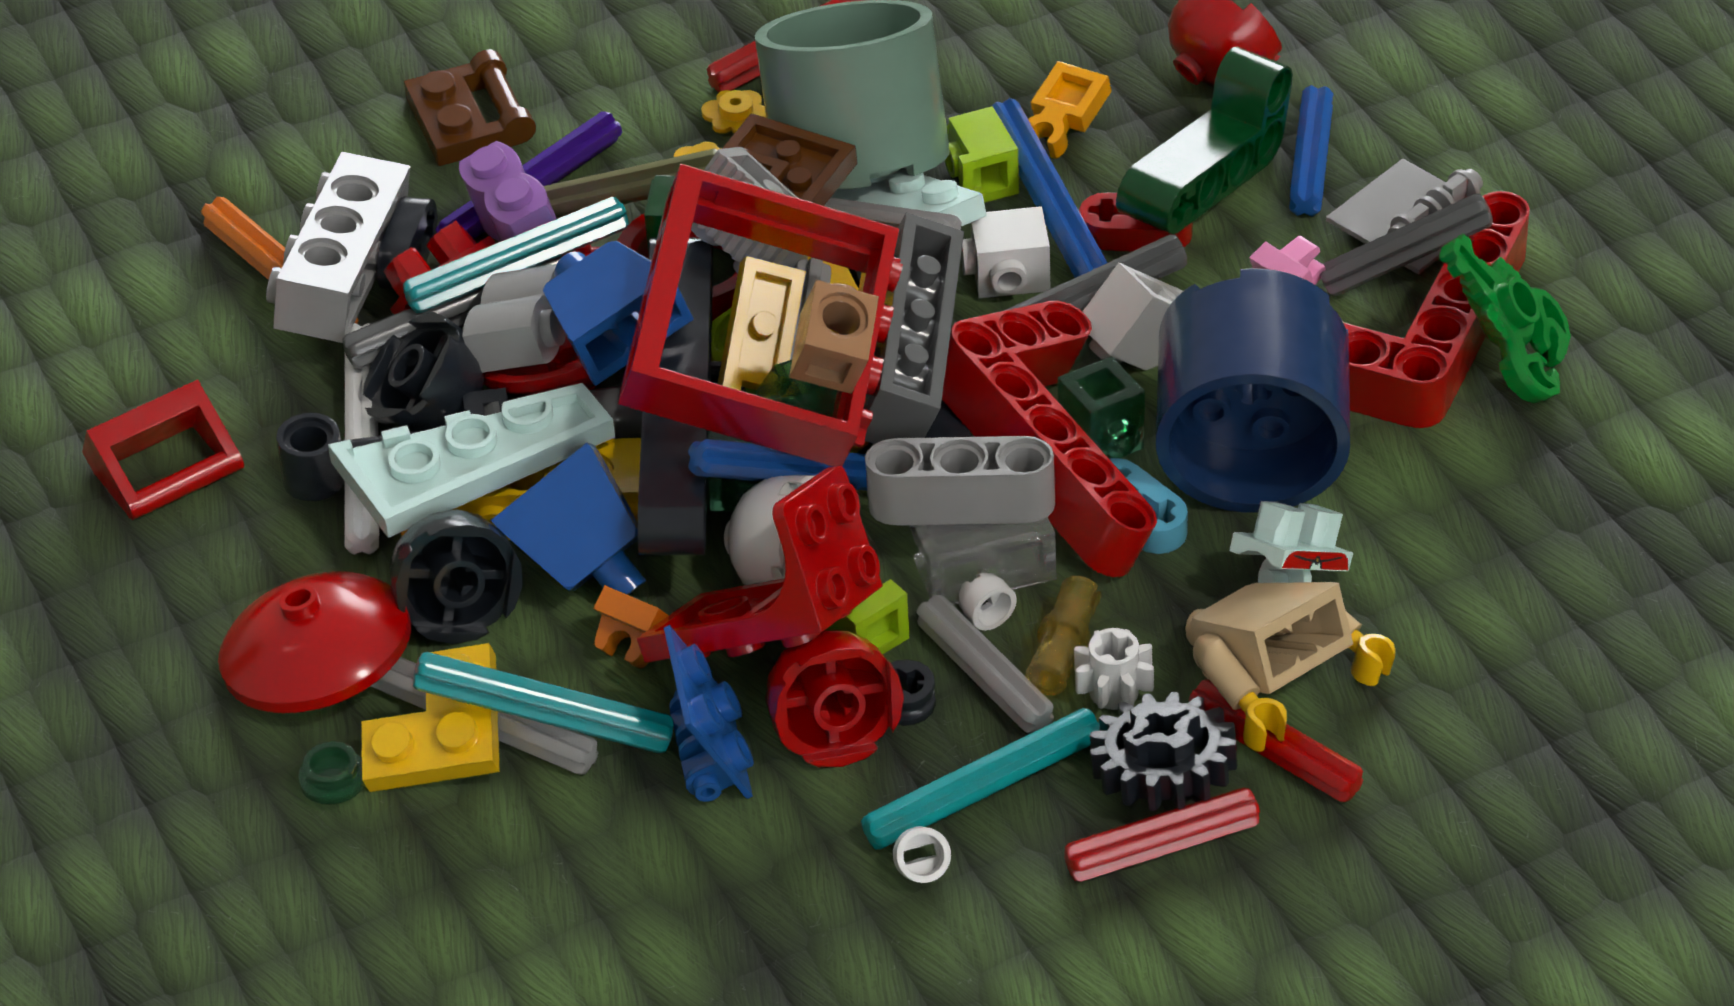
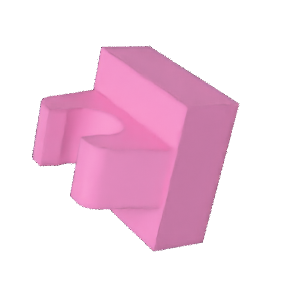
(1294, 258)

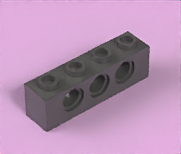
(919, 331)

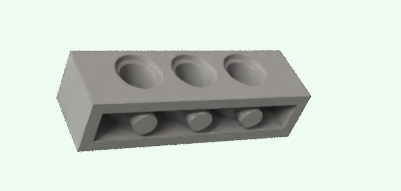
(336, 252)

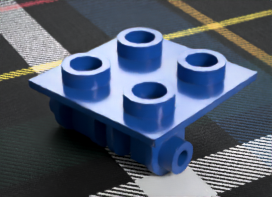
(705, 725)

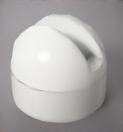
(998, 594)
(924, 868)

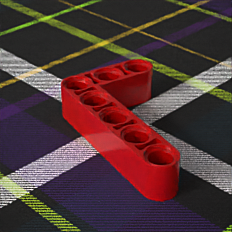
(1419, 375)
(998, 389)

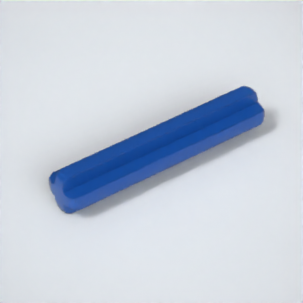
(1311, 151)

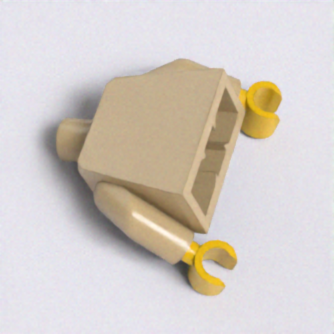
(1273, 636)

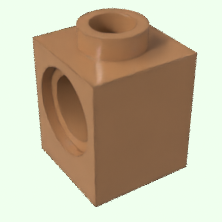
(831, 357)

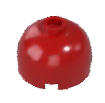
(1208, 29)
(833, 698)

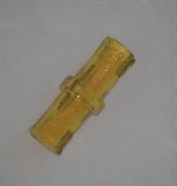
(1061, 633)

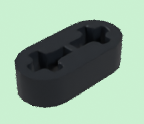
(410, 226)

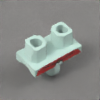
(1293, 542)

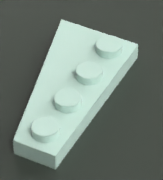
(469, 456)

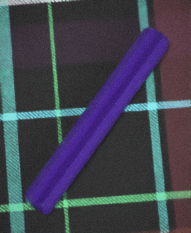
(552, 163)

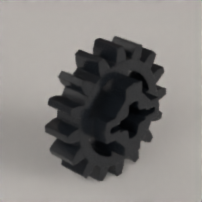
(1163, 751)

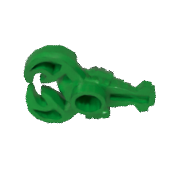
(1511, 318)

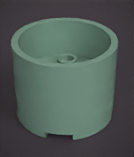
(860, 78)

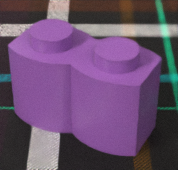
(503, 193)

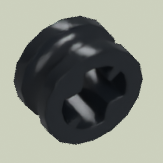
(915, 677)

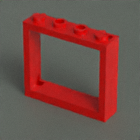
(785, 224)

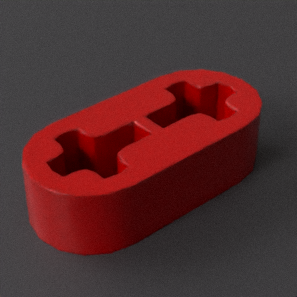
(1123, 231)

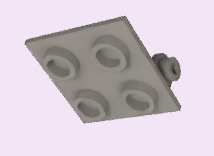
(1400, 198)

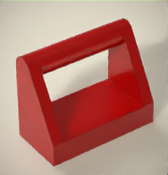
(150, 425)

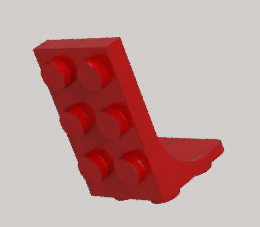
(826, 577)

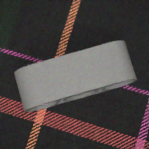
(960, 480)

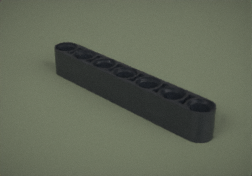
(670, 495)

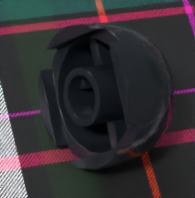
(422, 375)
(455, 576)

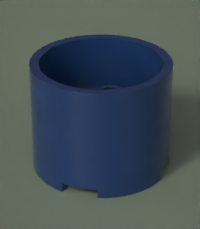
(1253, 391)

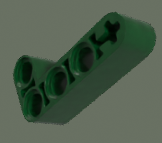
(1214, 151)

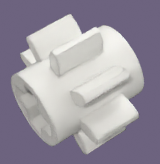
(1113, 668)

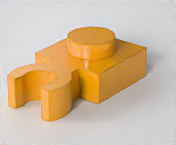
(1066, 101)

